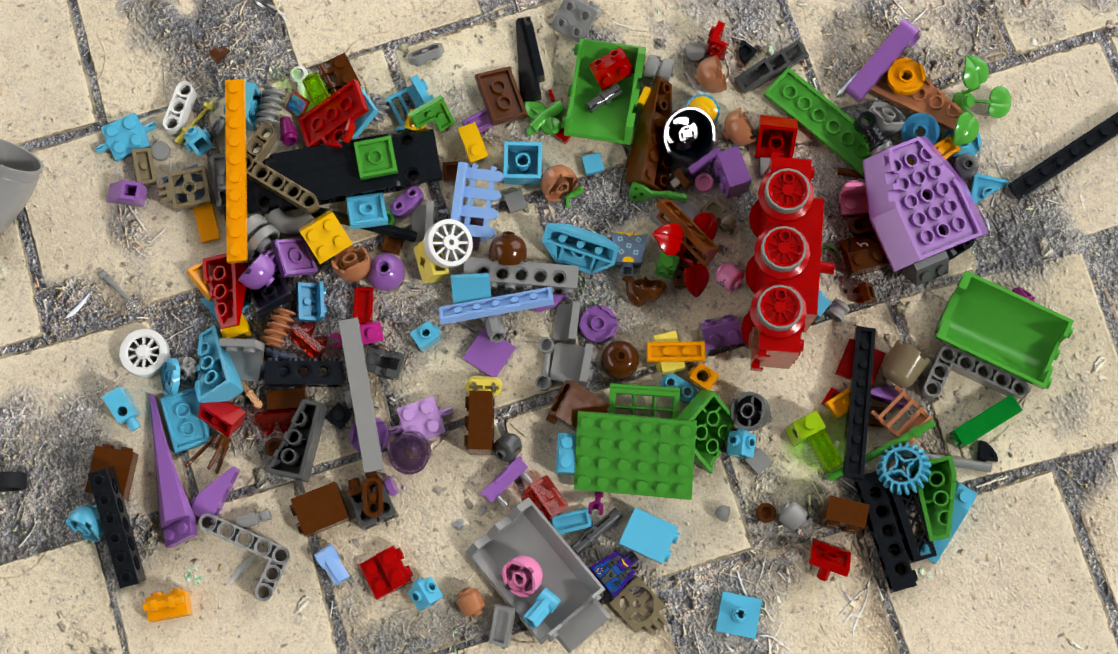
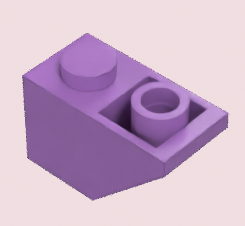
(127, 193)

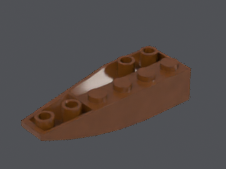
(648, 159)

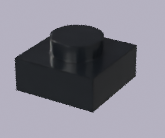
(339, 415)

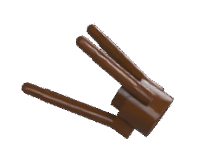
(220, 445)

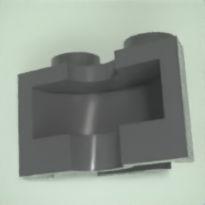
(384, 364)

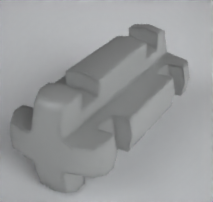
(217, 126)

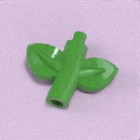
(543, 117)

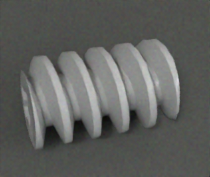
(269, 106)

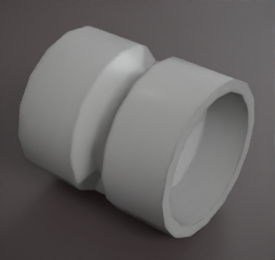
(657, 67)

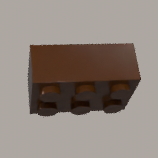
(480, 422)

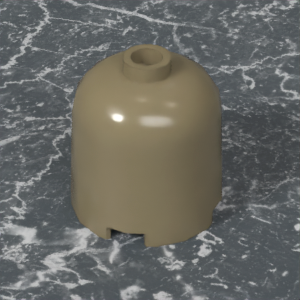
(903, 365)

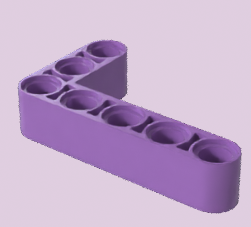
(902, 37)

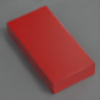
(363, 304)

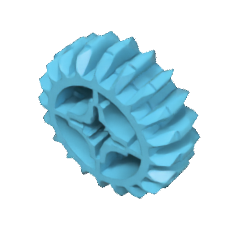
(896, 472)

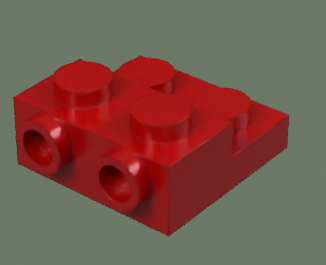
(386, 572)

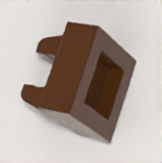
(680, 180)
(867, 292)

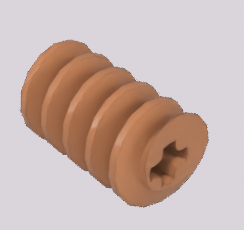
(277, 327)

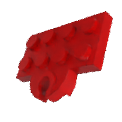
(334, 117)

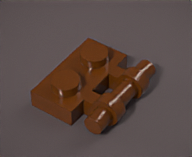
(341, 68)

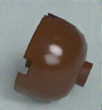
(508, 249)
(620, 360)

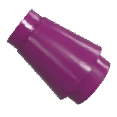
(288, 133)

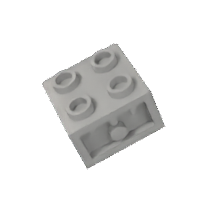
(246, 356)

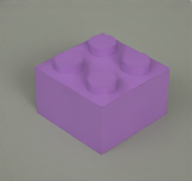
(731, 172)

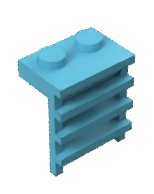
(418, 95)

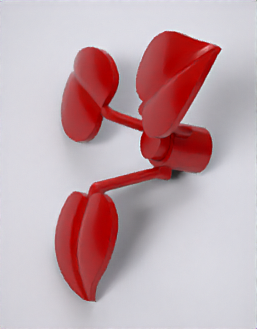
(669, 240)

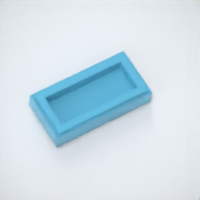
(572, 521)

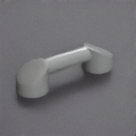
(543, 381)

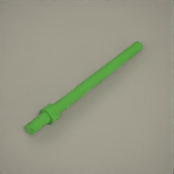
(916, 431)

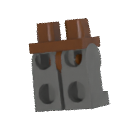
(356, 496)

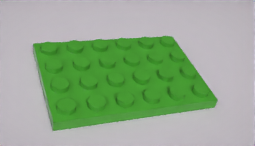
(635, 455)

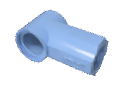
(330, 561)

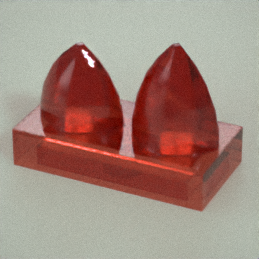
(303, 337)
(268, 419)

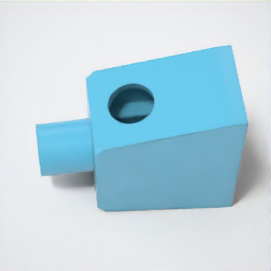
(117, 402)

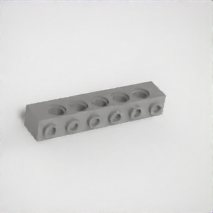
(531, 270)

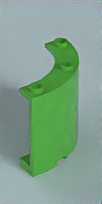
(609, 122)

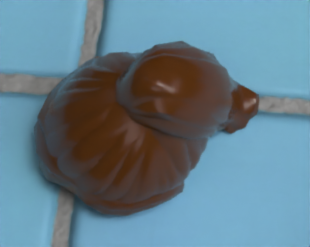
(643, 290)

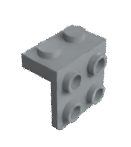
(576, 18)
(572, 363)

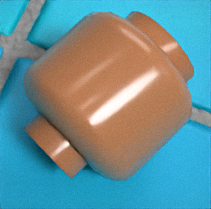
(470, 602)

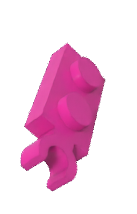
(370, 333)

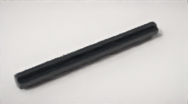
(388, 230)

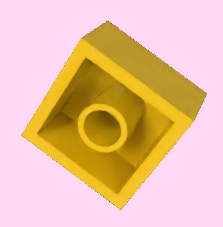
(325, 236)

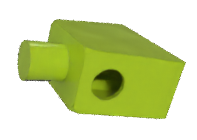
(804, 428)

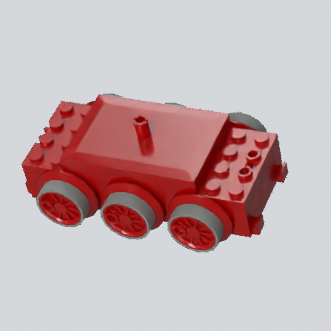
(784, 263)

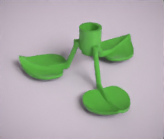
(974, 74)

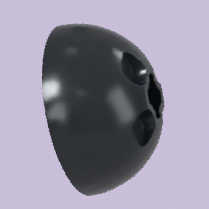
(696, 138)

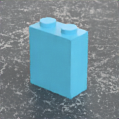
(649, 536)

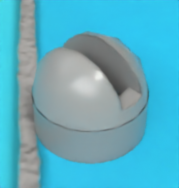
(723, 513)

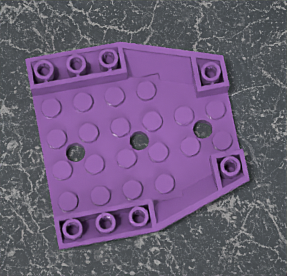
(901, 215)

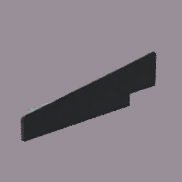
(529, 61)

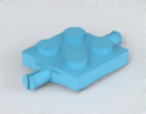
(125, 135)

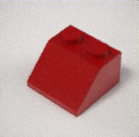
(776, 135)

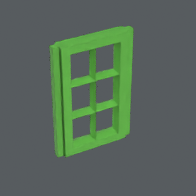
(644, 390)

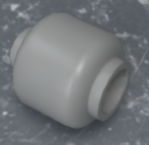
(793, 515)

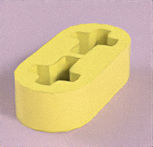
(484, 381)

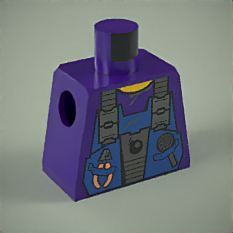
(615, 571)

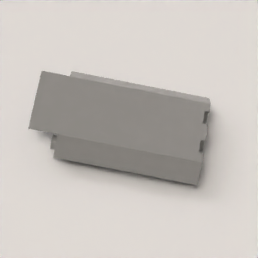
(530, 534)

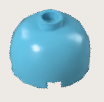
(87, 521)

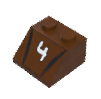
(863, 254)

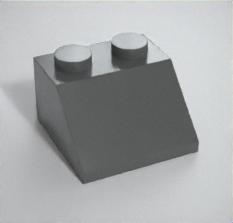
(927, 268)

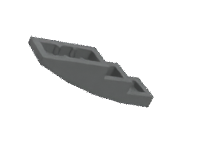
(771, 67)

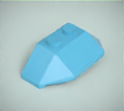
(579, 247)

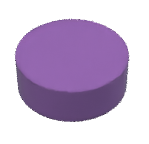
(391, 486)

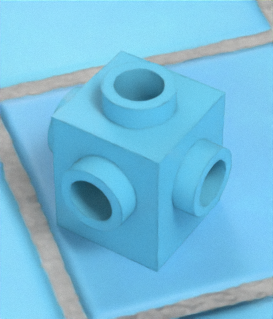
(198, 140)
(741, 444)
(424, 593)

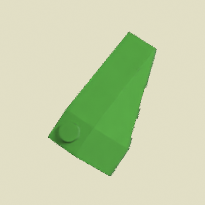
(938, 497)

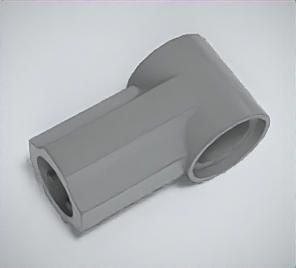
(494, 328)

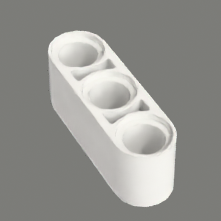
(178, 100)

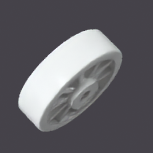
(448, 243)
(144, 353)

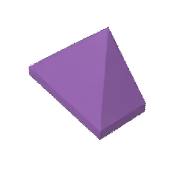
(887, 395)

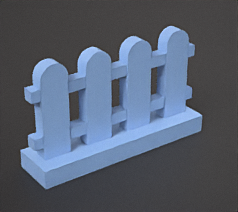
(463, 191)

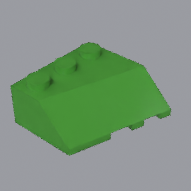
(712, 426)

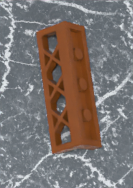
(691, 231)

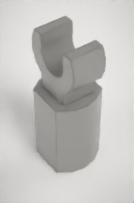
(253, 519)

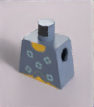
(631, 250)

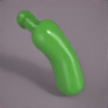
(575, 193)

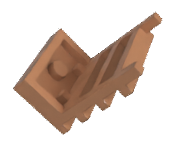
(917, 418)

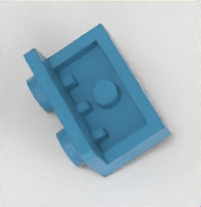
(310, 301)

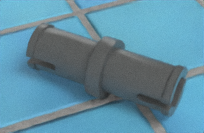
(603, 98)

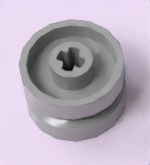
(259, 236)

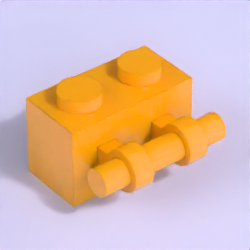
(167, 606)

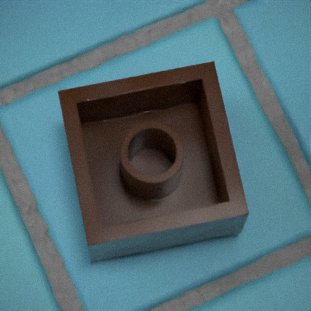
(844, 514)

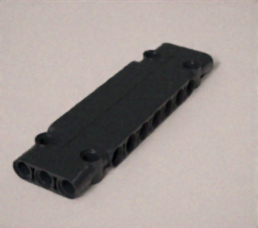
(335, 173)

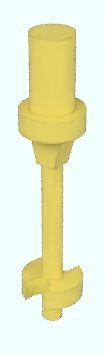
(180, 139)

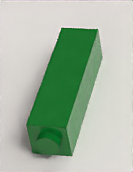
(985, 422)

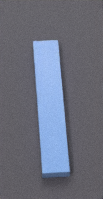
(496, 305)

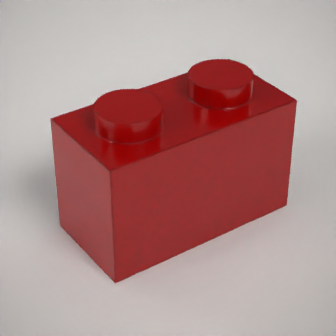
(222, 416)

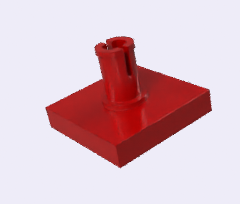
(829, 559)

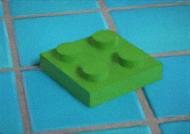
(375, 157)

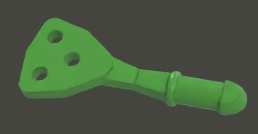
(643, 193)

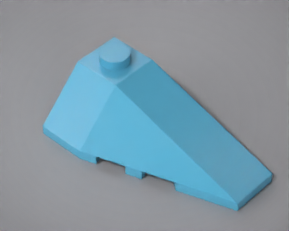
(216, 371)
(962, 503)

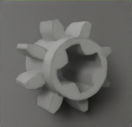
(187, 368)

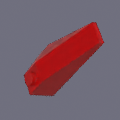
(225, 288)

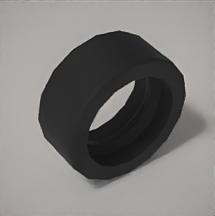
(13, 481)

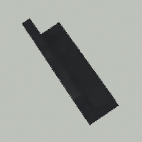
(906, 528)

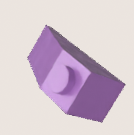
(214, 496)

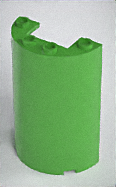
(1003, 329)

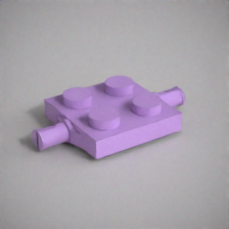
(422, 417)

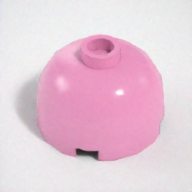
(522, 575)

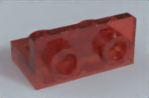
(546, 497)

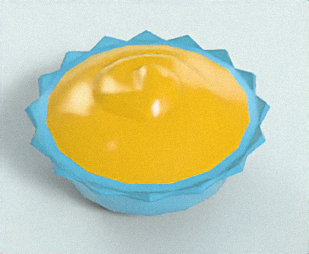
(706, 104)

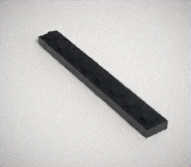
(1065, 158)
(859, 403)

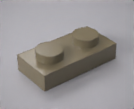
(144, 166)

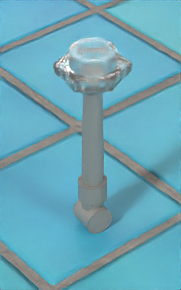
(132, 303)

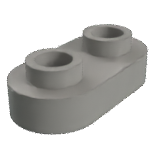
(426, 53)

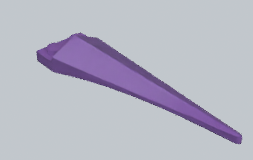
(174, 508)

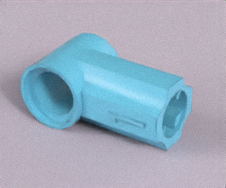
(543, 605)

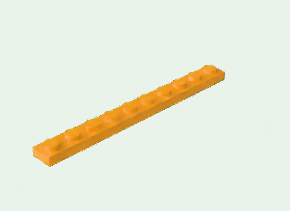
(236, 171)

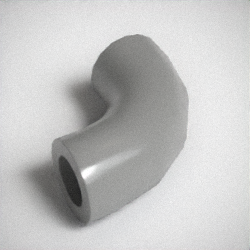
(287, 224)

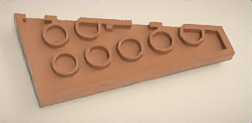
(926, 100)

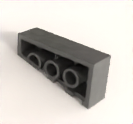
(299, 444)

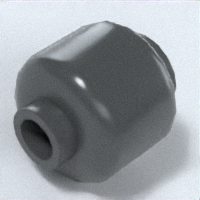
(966, 166)
(507, 447)

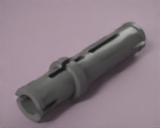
(595, 532)

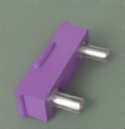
(505, 479)

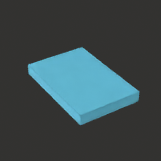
(182, 421)

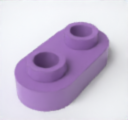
(407, 202)

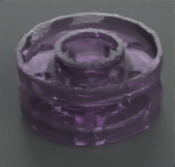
(401, 460)

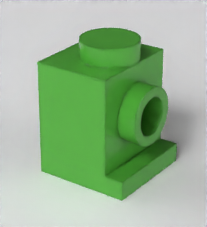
(666, 266)

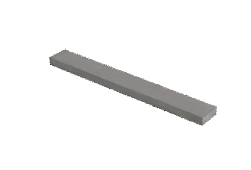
(361, 395)

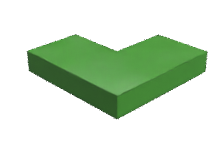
(432, 110)

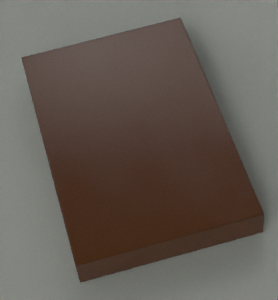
(500, 96)

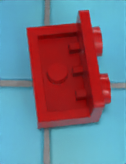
(716, 46)
(611, 68)

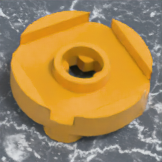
(906, 87)

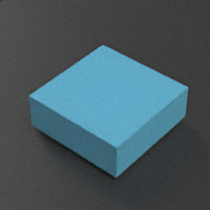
(592, 164)

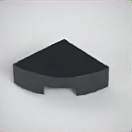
(746, 52)
(986, 452)

